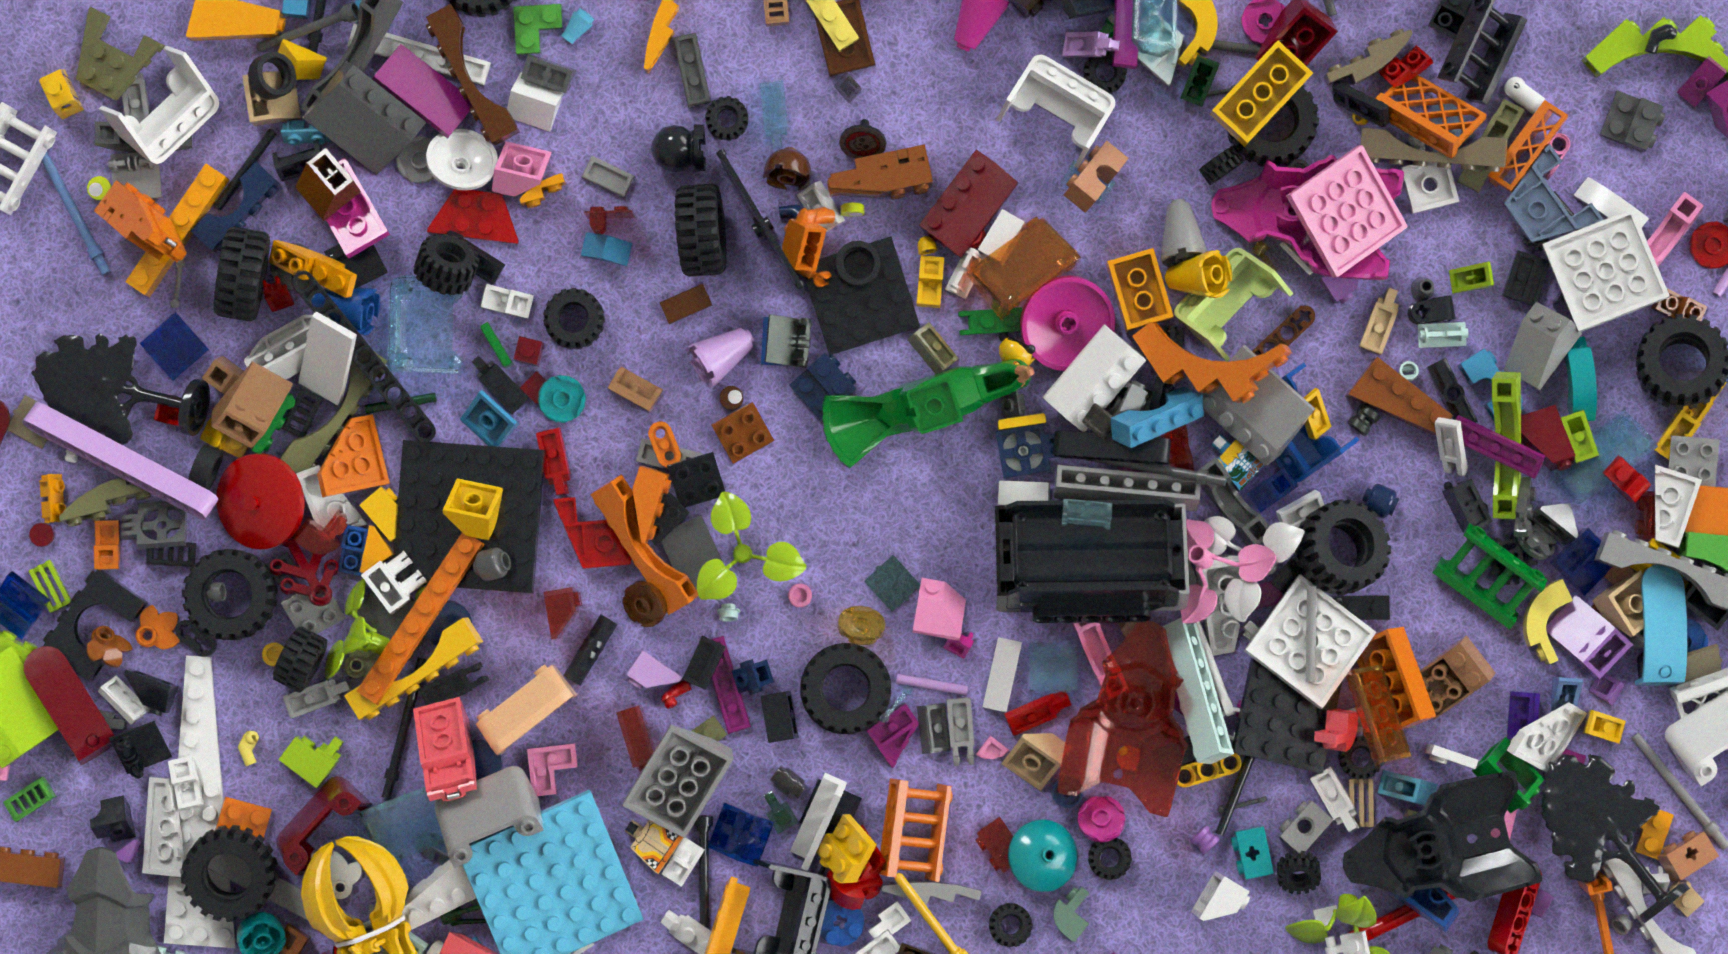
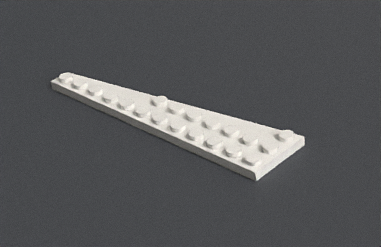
(200, 740)

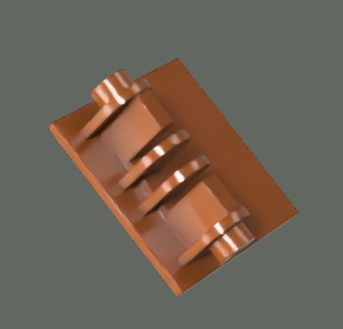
(742, 432)

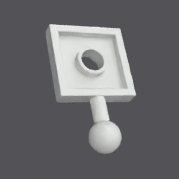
(1414, 177)

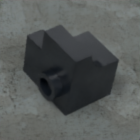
(113, 820)

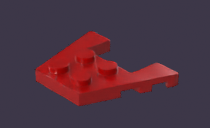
(592, 541)

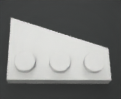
(1673, 504)
(325, 508)

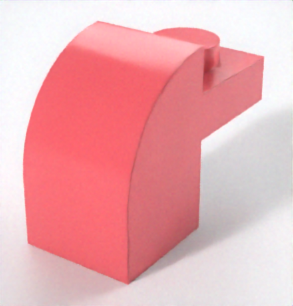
(1339, 730)

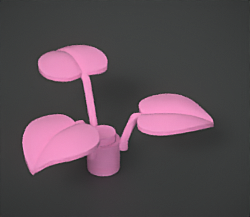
(1254, 566)

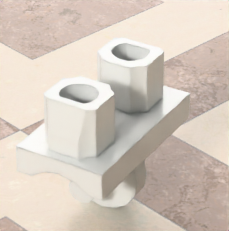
(683, 861)

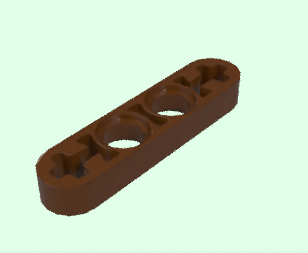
(1275, 336)

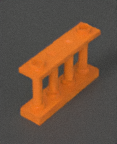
(893, 823)

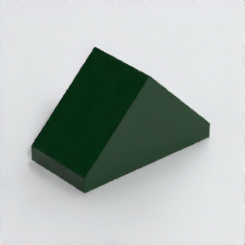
(1199, 80)

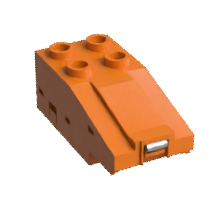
(141, 221)

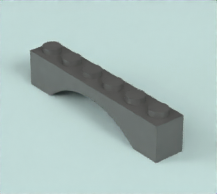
(372, 25)

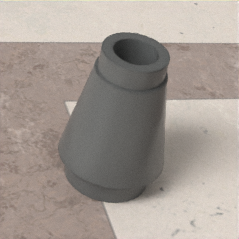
(1417, 290)

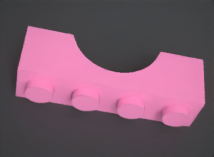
(1674, 226)
(1094, 646)

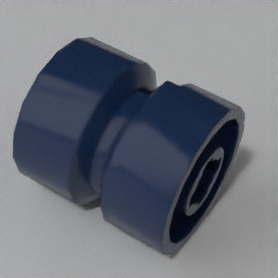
(1064, 800)

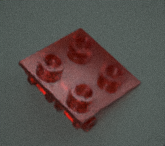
(598, 217)

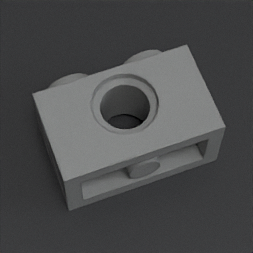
(1318, 823)

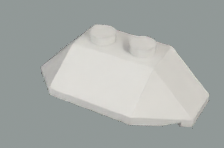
(283, 348)

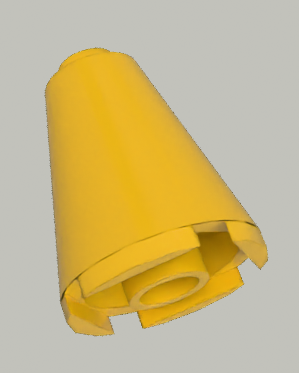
(1201, 275)

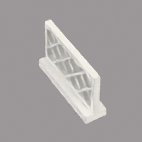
(1699, 688)

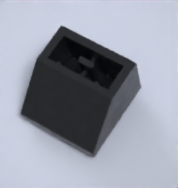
(1449, 16)

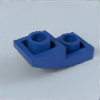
(352, 550)

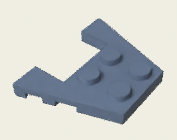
(1538, 208)

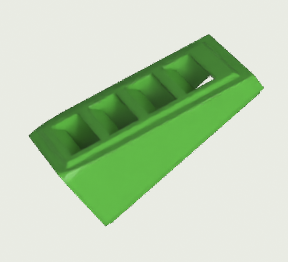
(46, 790)

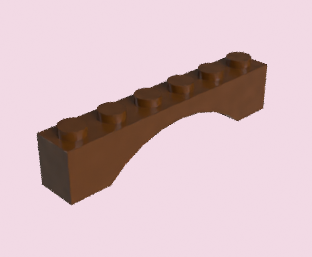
(450, 32)

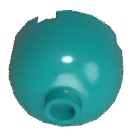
(261, 934)

